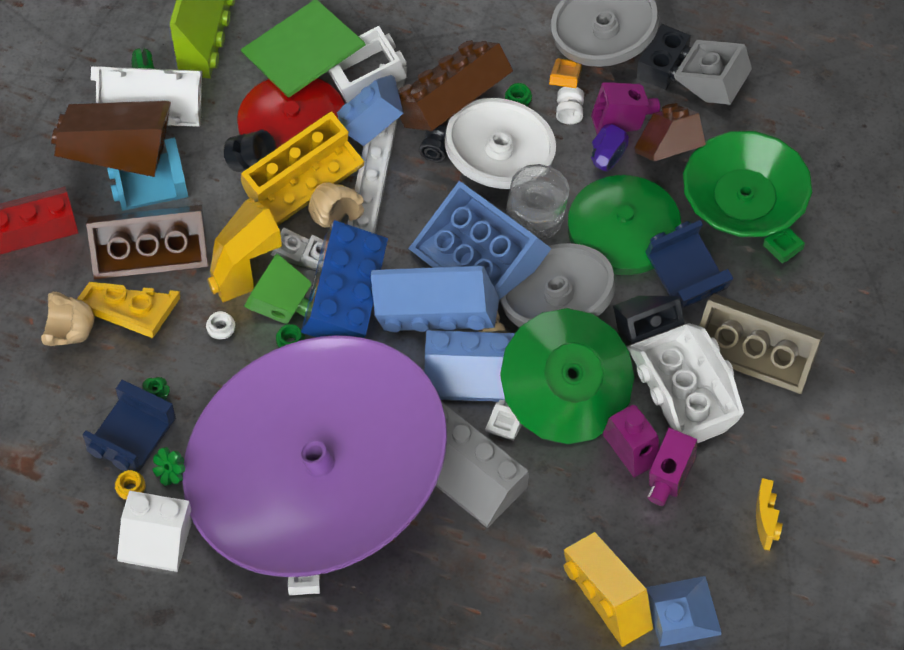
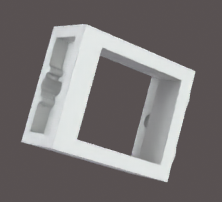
(375, 42)

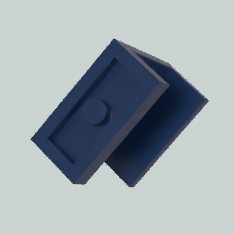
(686, 264)
(131, 428)

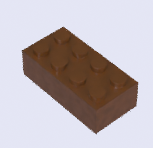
(452, 84)

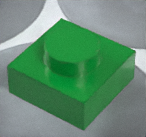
(784, 244)

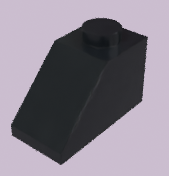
(647, 316)

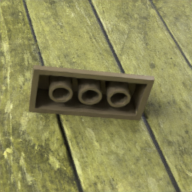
(762, 342)

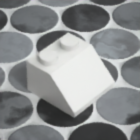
(154, 531)

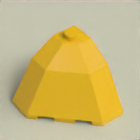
(245, 236)

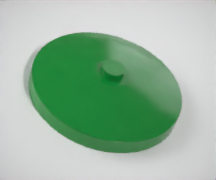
(620, 218)

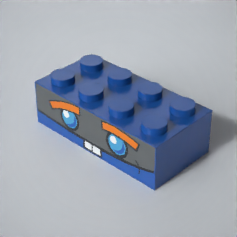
(342, 282)

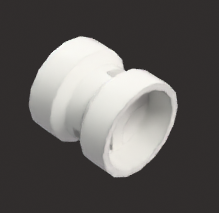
(570, 105)

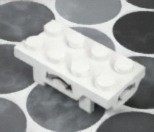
(127, 84)

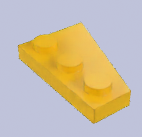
(131, 309)

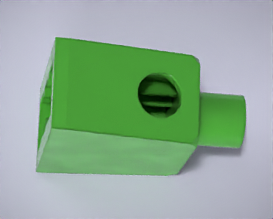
(280, 292)

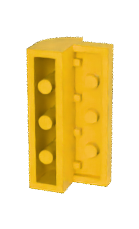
(296, 168)

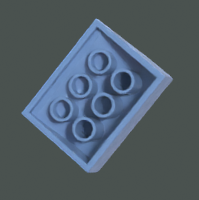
(476, 233)

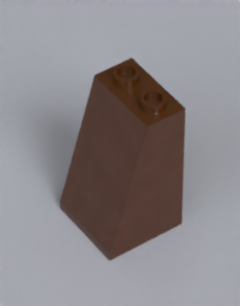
(114, 134)

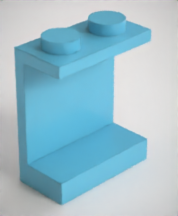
(141, 190)

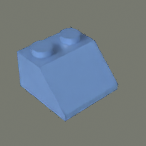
(371, 110)

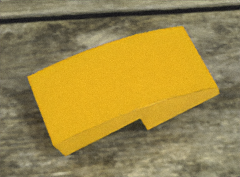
(766, 515)

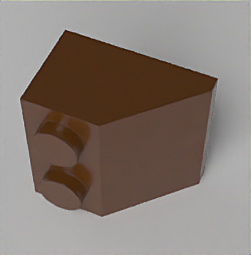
(670, 133)

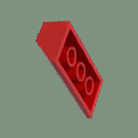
(36, 220)

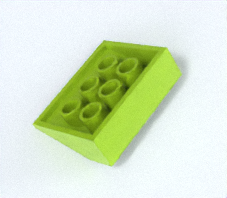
(199, 33)

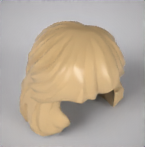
(333, 202)
(67, 320)

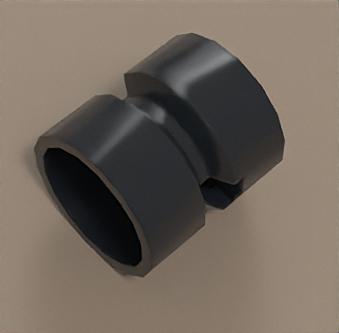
(247, 149)

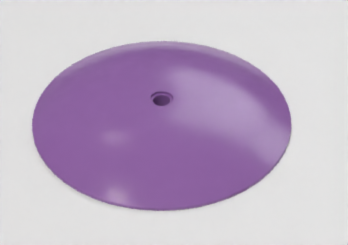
(324, 398)

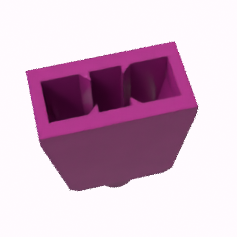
(623, 106)
(629, 435)

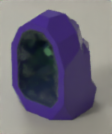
(609, 147)

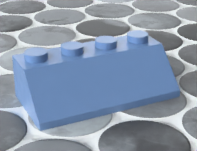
(434, 298)
(466, 364)

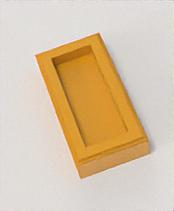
(565, 73)

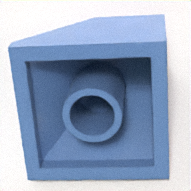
(683, 611)

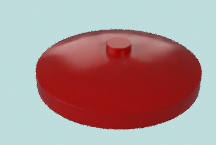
(285, 117)

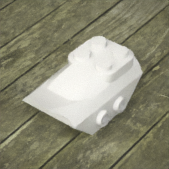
(689, 381)

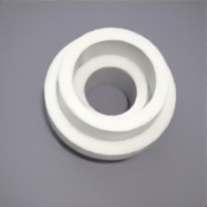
(217, 319)

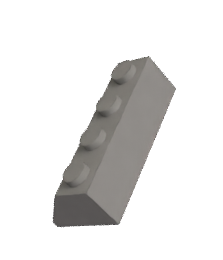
(478, 472)

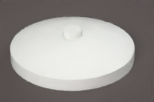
(496, 139)

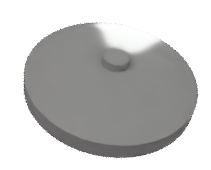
(604, 30)
(566, 278)

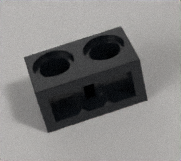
(663, 56)

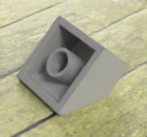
(715, 70)

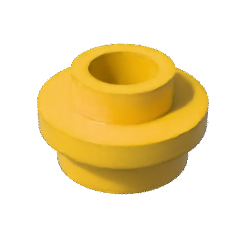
(126, 478)

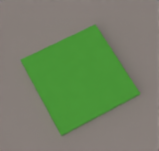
(302, 47)

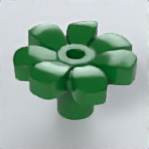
(169, 466)

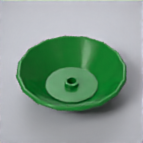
(753, 166)
(538, 380)

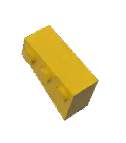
(610, 588)

